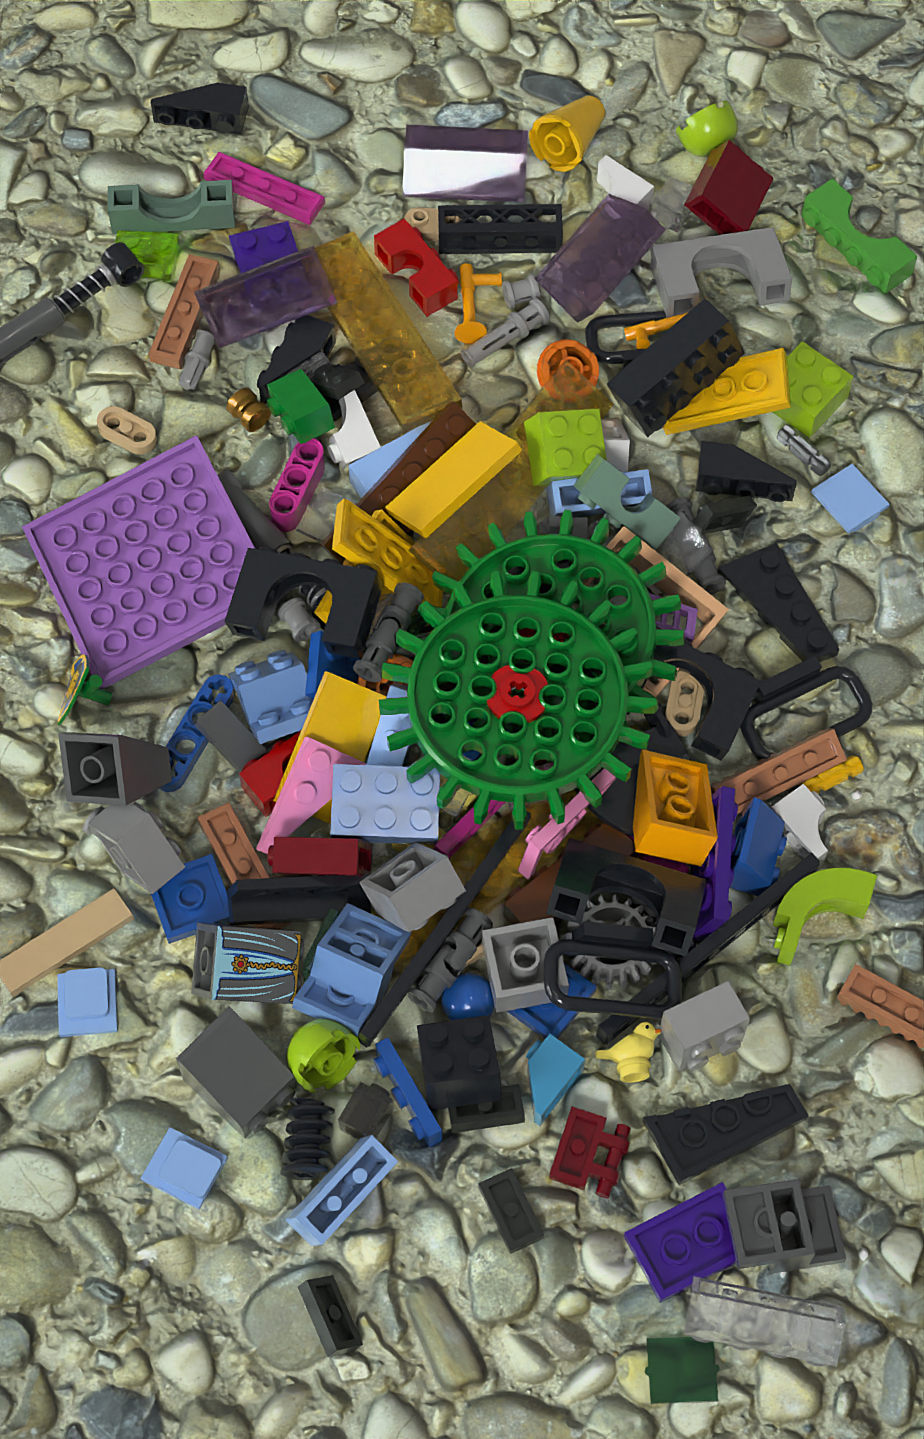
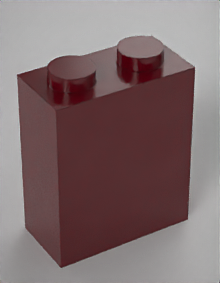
(729, 190)
(320, 857)

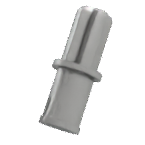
(197, 360)

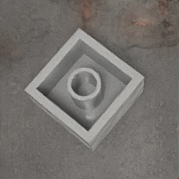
(137, 845)
(413, 887)
(516, 965)
(704, 1027)

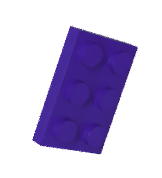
(262, 245)
(684, 1243)

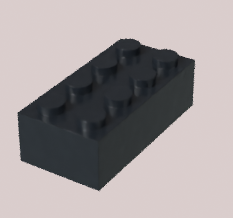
(676, 368)

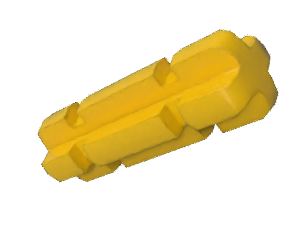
(835, 775)

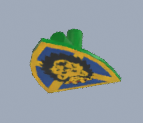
(76, 687)

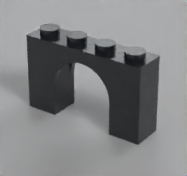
(270, 575)
(726, 691)
(667, 892)

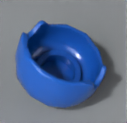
(468, 997)

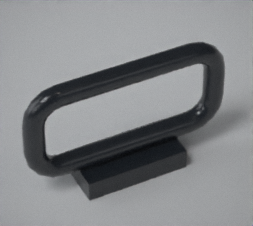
(617, 320)
(795, 683)
(616, 943)

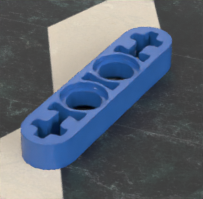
(187, 731)

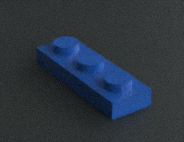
(406, 1093)

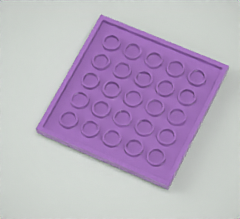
(143, 560)

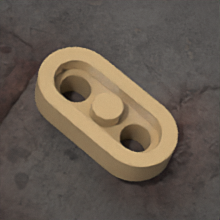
(429, 221)
(129, 430)
(684, 705)

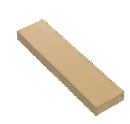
(64, 942)

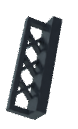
(500, 234)
(293, 898)

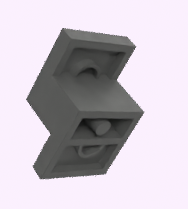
(783, 1226)

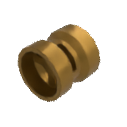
(248, 409)

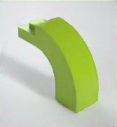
(820, 892)

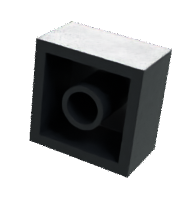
(459, 1062)

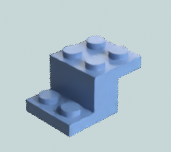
(272, 695)
(351, 969)

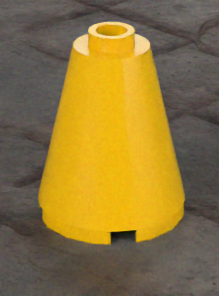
(567, 132)

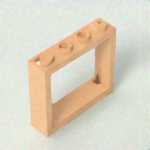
(676, 582)

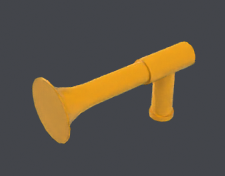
(470, 329)
(641, 331)

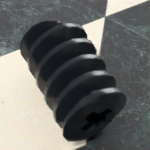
(306, 1138)

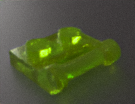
(153, 249)

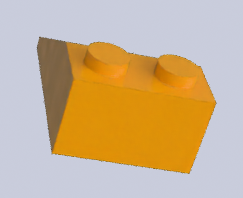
(673, 809)

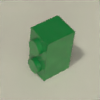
(300, 406)

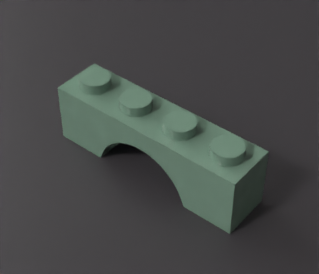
(205, 208)

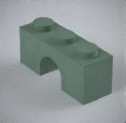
(602, 486)

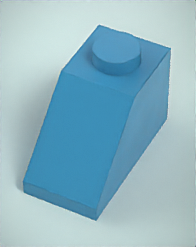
(550, 1074)

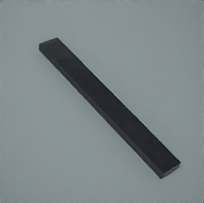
(439, 934)
(712, 945)

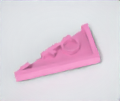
(304, 790)
(551, 835)

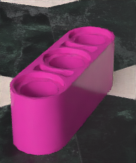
(297, 497)

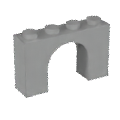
(749, 252)

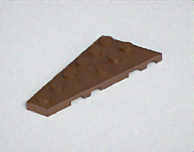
(426, 449)

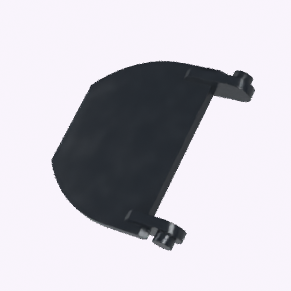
(619, 799)

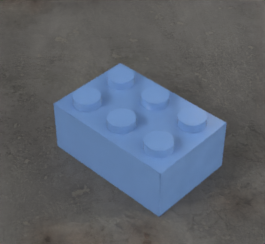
(383, 805)

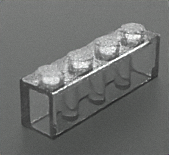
(764, 1321)

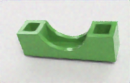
(881, 260)

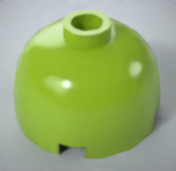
(708, 129)
(321, 1054)

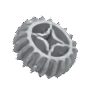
(596, 965)

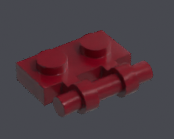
(578, 1149)

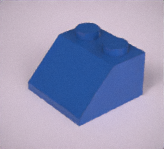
(756, 848)

